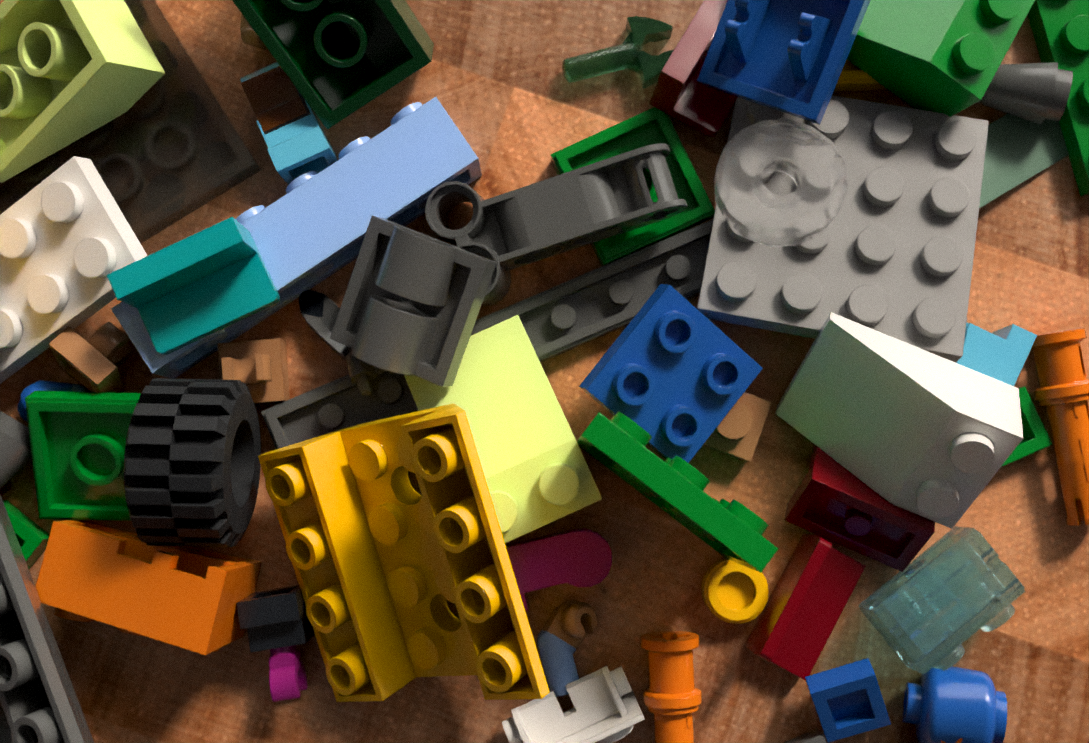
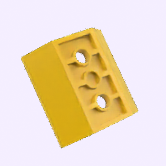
(386, 558)

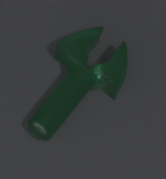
(624, 56)

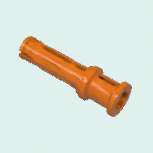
(1066, 395)
(671, 684)

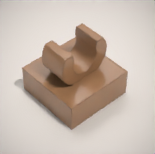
(93, 362)
(258, 365)

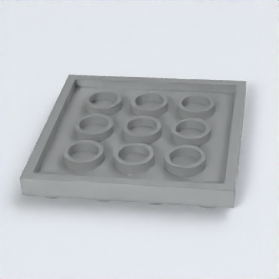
(891, 255)

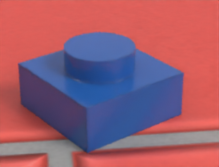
(848, 700)

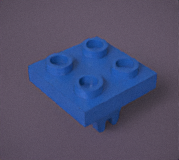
(783, 52)
(672, 374)

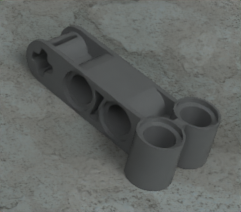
(557, 212)

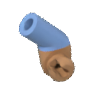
(560, 640)

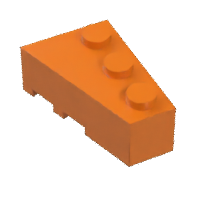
(144, 589)

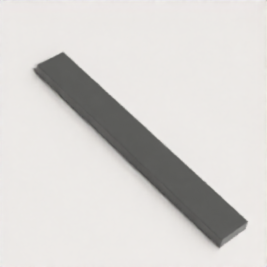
(552, 319)

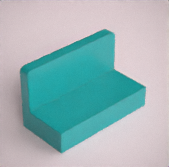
(197, 285)

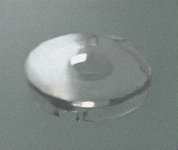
(785, 148)

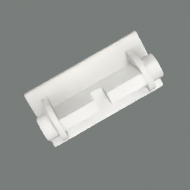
(601, 712)

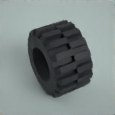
(192, 462)

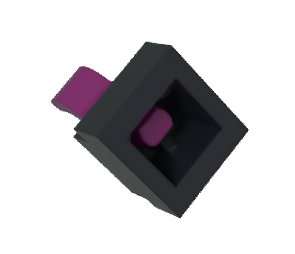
(278, 622)

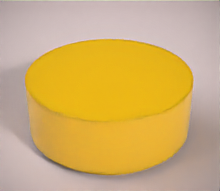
(734, 591)

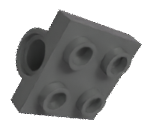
(412, 302)

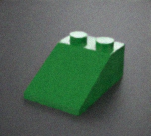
(937, 50)

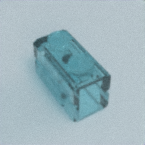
(943, 600)

